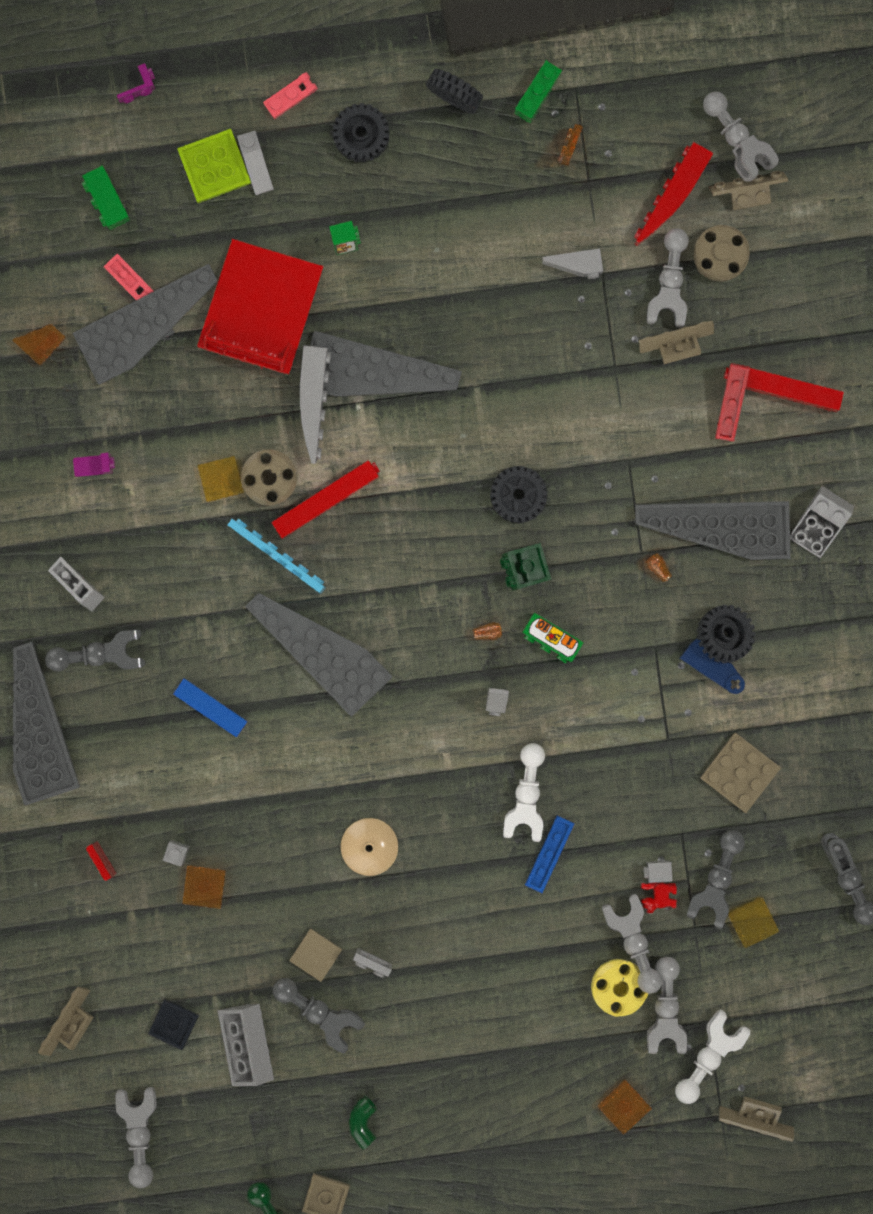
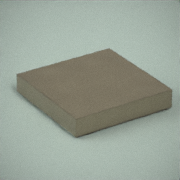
(315, 954)
(325, 1196)

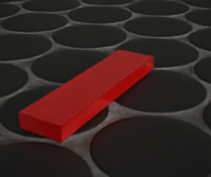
(732, 402)

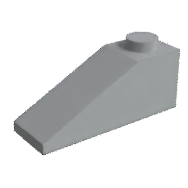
(255, 162)
(579, 263)
(76, 584)
(496, 701)

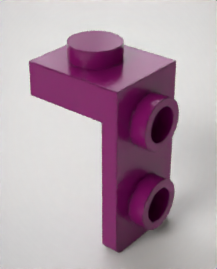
(143, 90)
(94, 465)

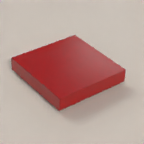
(101, 861)

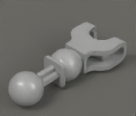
(747, 149)
(671, 280)
(635, 942)
(667, 1008)
(137, 1134)

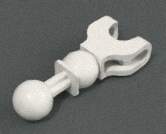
(527, 795)
(710, 1057)

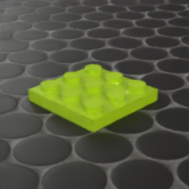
(214, 166)

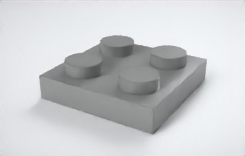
(365, 959)

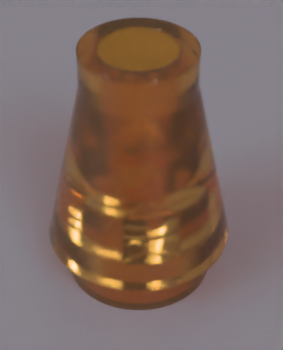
(658, 567)
(488, 632)

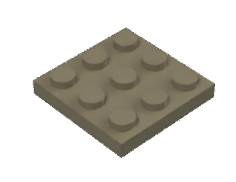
(740, 772)

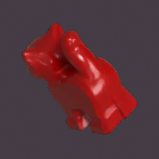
(661, 896)

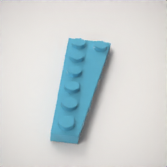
(269, 548)

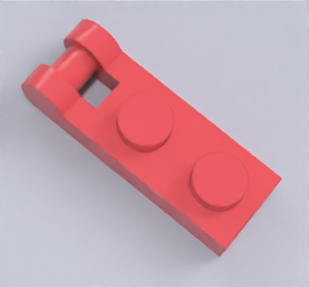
(290, 96)
(127, 277)

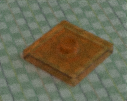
(204, 887)
(624, 1107)

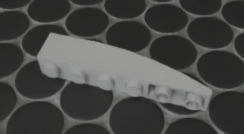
(313, 395)

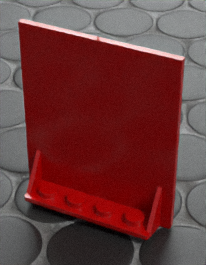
(260, 306)

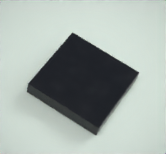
(173, 1024)

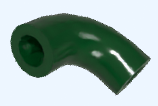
(359, 1122)

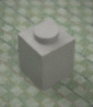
(176, 853)
(658, 871)

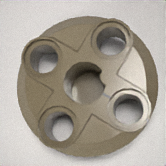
(721, 253)
(269, 477)

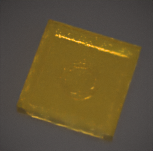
(220, 479)
(753, 922)

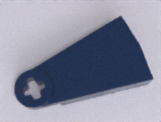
(715, 671)

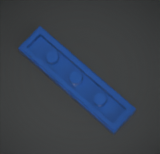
(210, 707)
(549, 854)

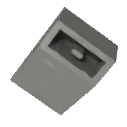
(821, 522)

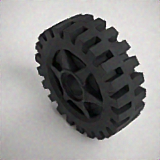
(454, 91)
(364, 147)
(518, 479)
(735, 624)

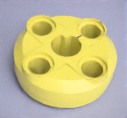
(617, 988)

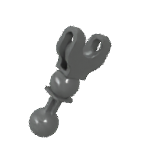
(97, 653)
(848, 876)
(719, 880)
(318, 1013)

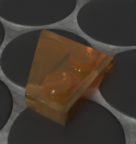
(572, 136)
(40, 343)

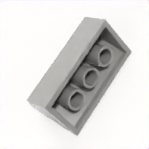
(245, 1045)

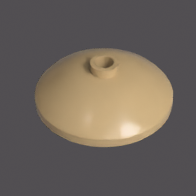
(369, 832)

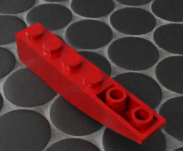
(676, 190)

